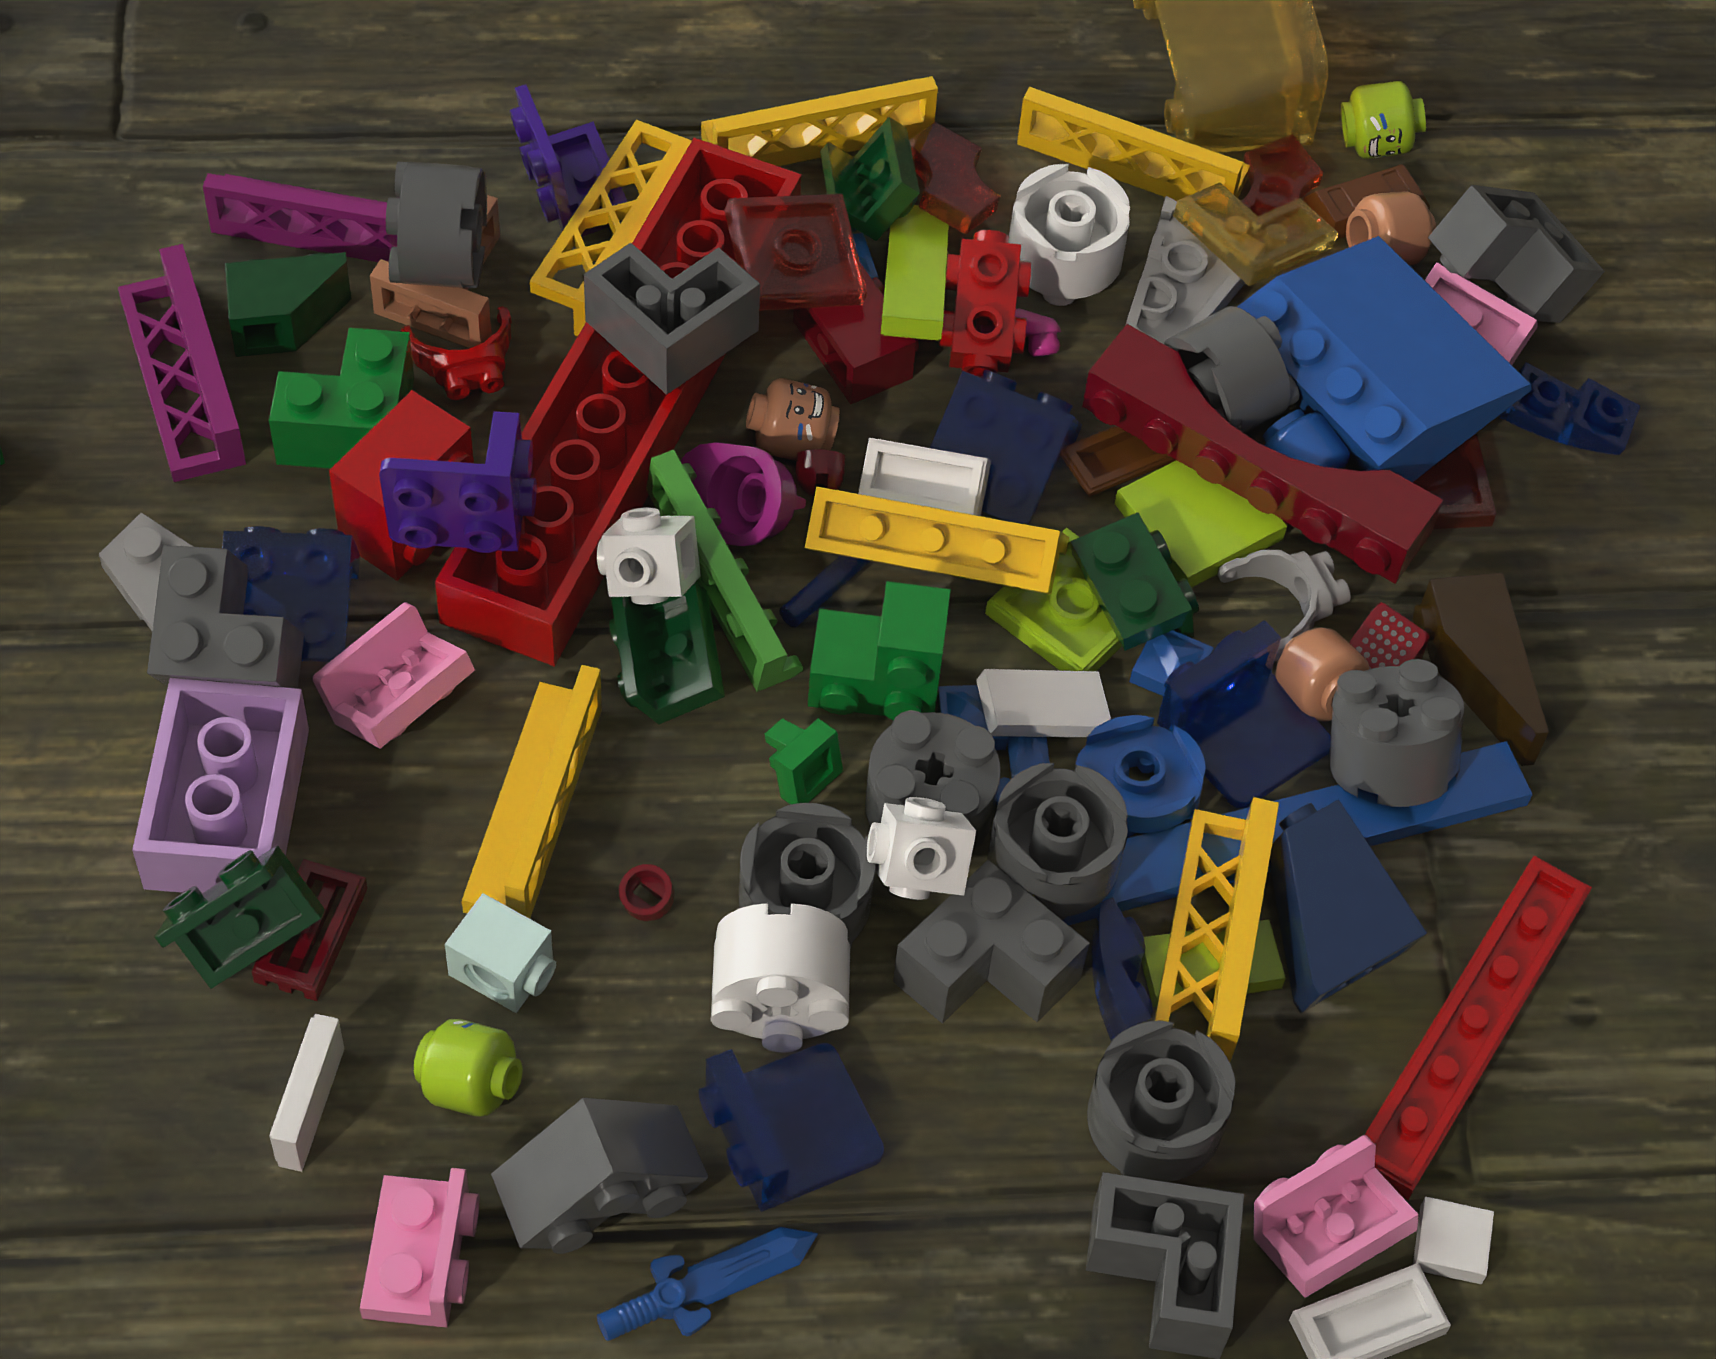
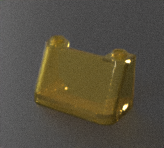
(1242, 70)

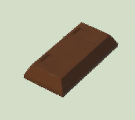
(1339, 201)
(1110, 460)

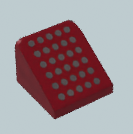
(1389, 638)

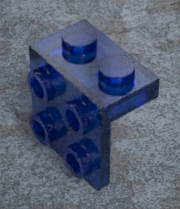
(1011, 431)
(301, 580)
(1243, 717)
(790, 1123)

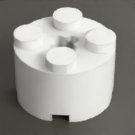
(1070, 231)
(781, 975)

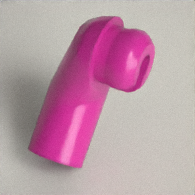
(1040, 332)

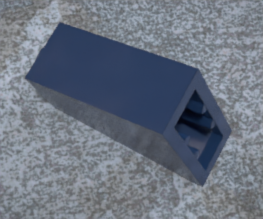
(1334, 904)

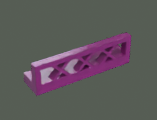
(297, 217)
(199, 355)

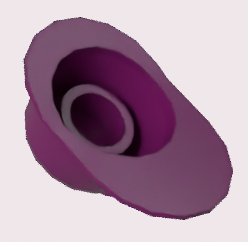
(746, 489)

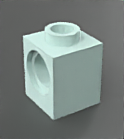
(500, 953)

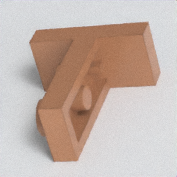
(440, 311)

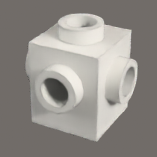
(649, 556)
(921, 848)

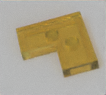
(1252, 243)

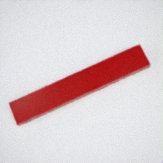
(1473, 1023)

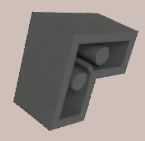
(1520, 247)
(668, 323)
(203, 629)
(993, 937)
(595, 1165)
(1181, 1241)

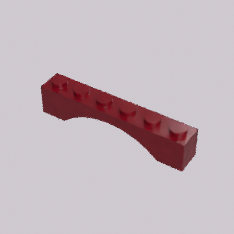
(1361, 514)

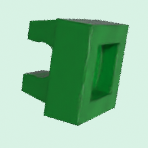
(804, 759)

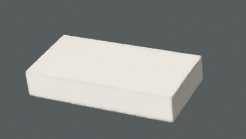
(924, 476)
(1042, 702)
(307, 1092)
(1372, 1318)

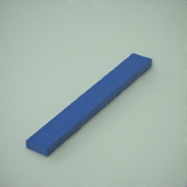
(1485, 786)

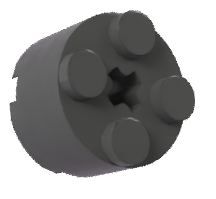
(437, 224)
(1237, 366)
(1396, 733)
(935, 760)
(1060, 836)
(809, 859)
(1160, 1101)

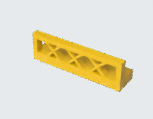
(846, 120)
(1123, 148)
(589, 215)
(935, 540)
(536, 794)
(1239, 923)

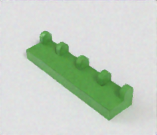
(728, 592)

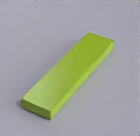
(915, 277)

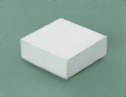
(1453, 1240)

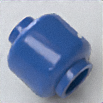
(1307, 439)

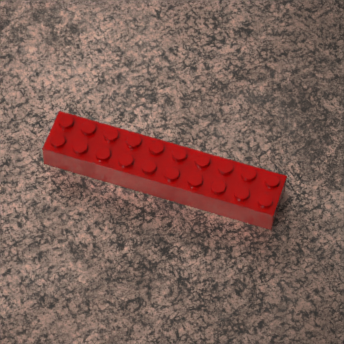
(599, 433)

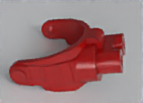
(466, 368)

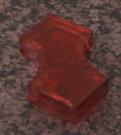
(1279, 174)
(951, 182)

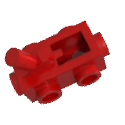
(986, 287)

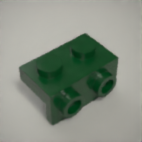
(875, 182)
(1133, 581)
(667, 654)
(240, 917)

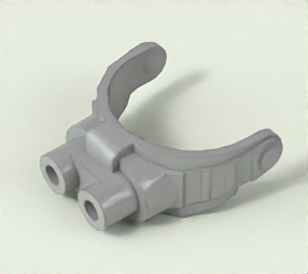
(1304, 575)

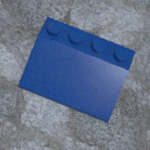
(1385, 358)

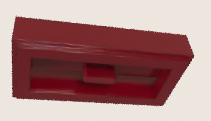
(313, 982)

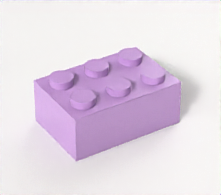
(219, 780)

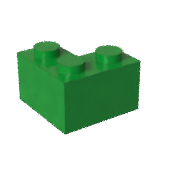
(325, 416)
(883, 660)

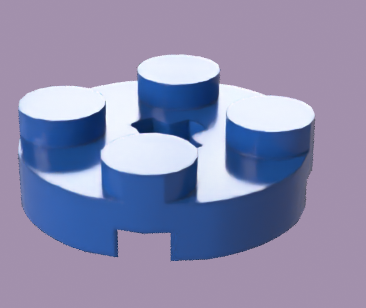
(1173, 758)

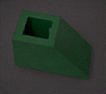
(283, 300)

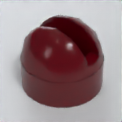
(820, 468)
(654, 881)

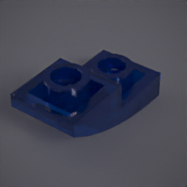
(1582, 418)
(1115, 967)

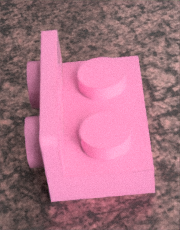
(417, 1249)

